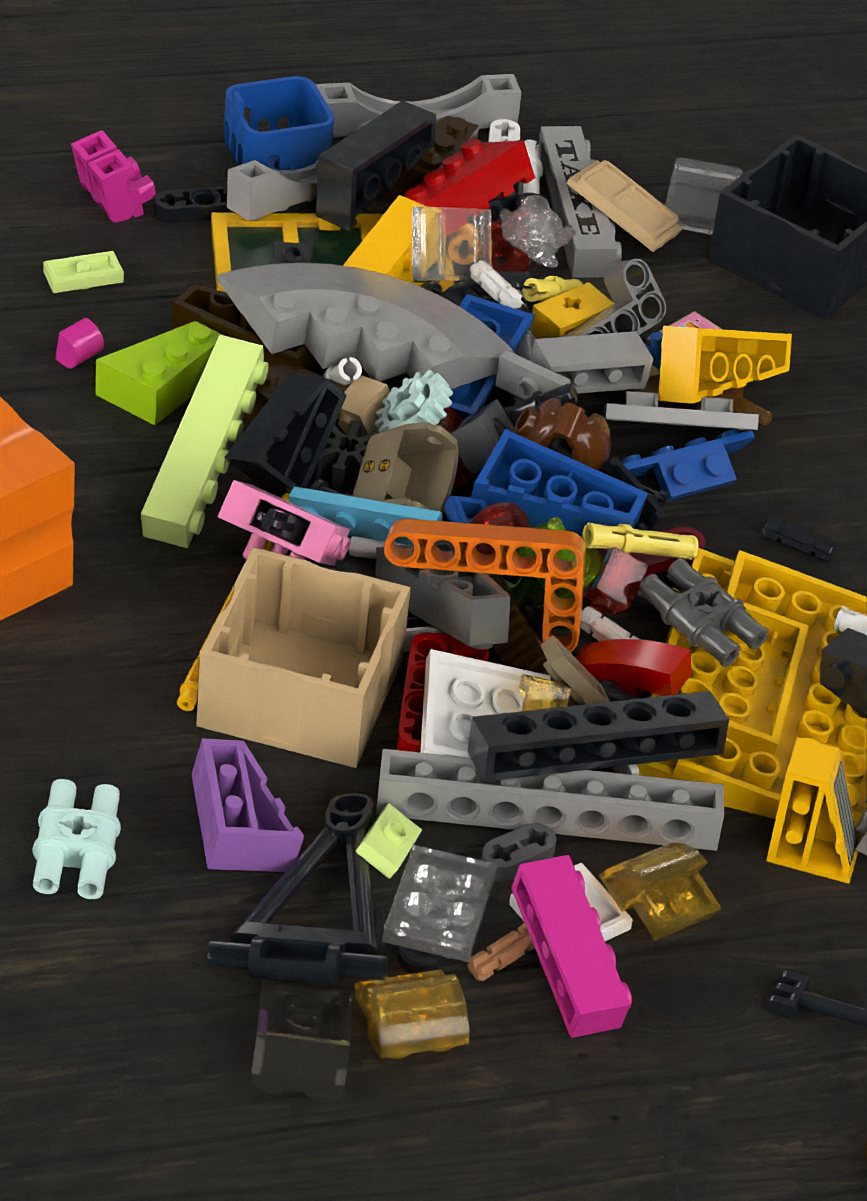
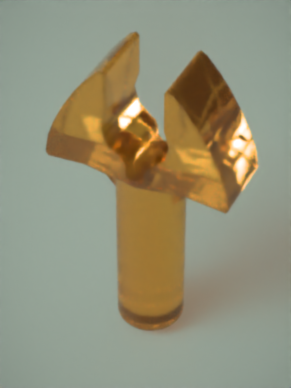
(745, 406)

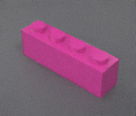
(571, 946)

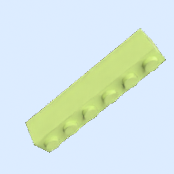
(203, 440)

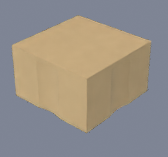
(302, 657)

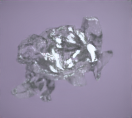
(536, 230)

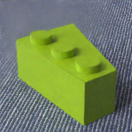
(156, 373)

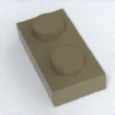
(564, 666)

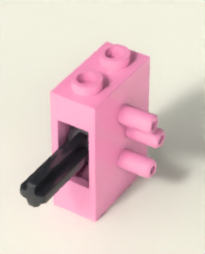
(283, 524)

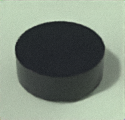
(417, 961)

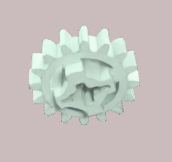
(415, 402)

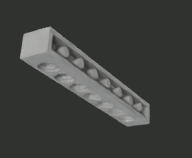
(567, 802)

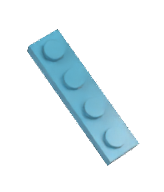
(362, 516)

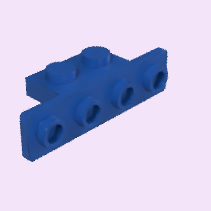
(694, 468)

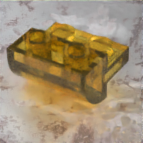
(663, 888)
(414, 1013)

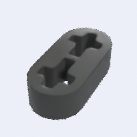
(516, 848)

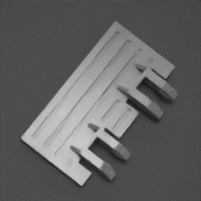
(709, 413)

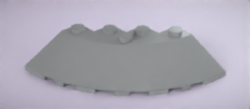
(363, 316)

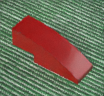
(638, 664)

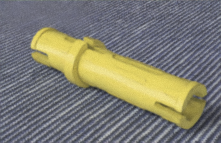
(640, 541)

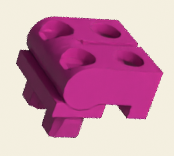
(111, 177)

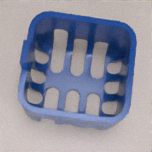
(288, 148)

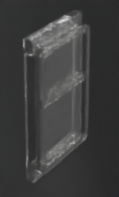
(696, 192)
(449, 242)

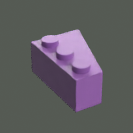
(238, 813)

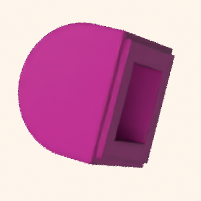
(78, 343)

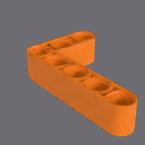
(503, 561)

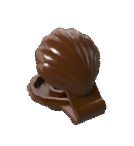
(586, 436)

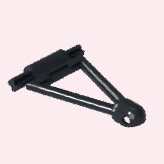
(312, 952)

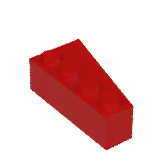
(475, 175)

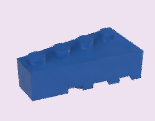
(555, 486)

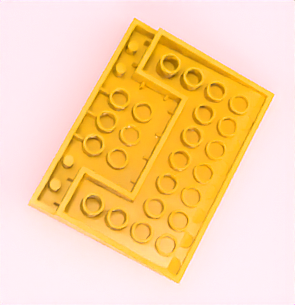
(774, 689)

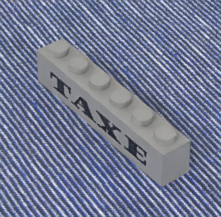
(594, 244)

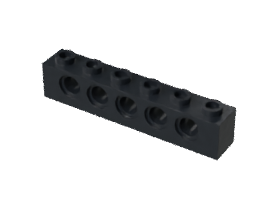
(597, 735)

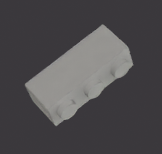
(596, 360)

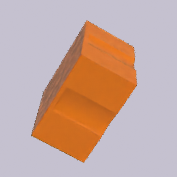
(33, 515)

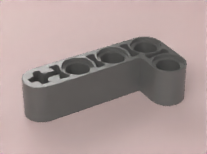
(627, 300)

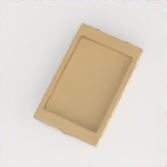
(626, 204)

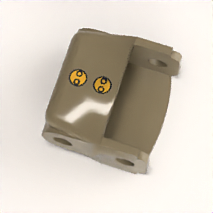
(409, 466)

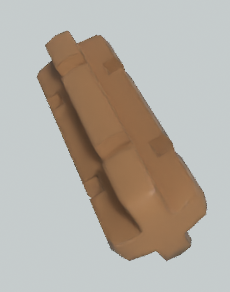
(500, 953)

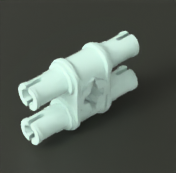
(76, 839)

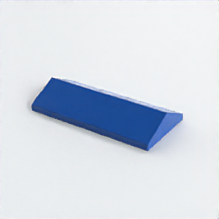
(510, 326)

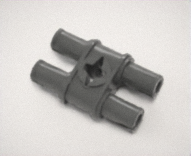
(703, 612)

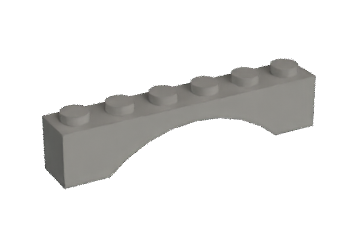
(478, 102)
(261, 190)

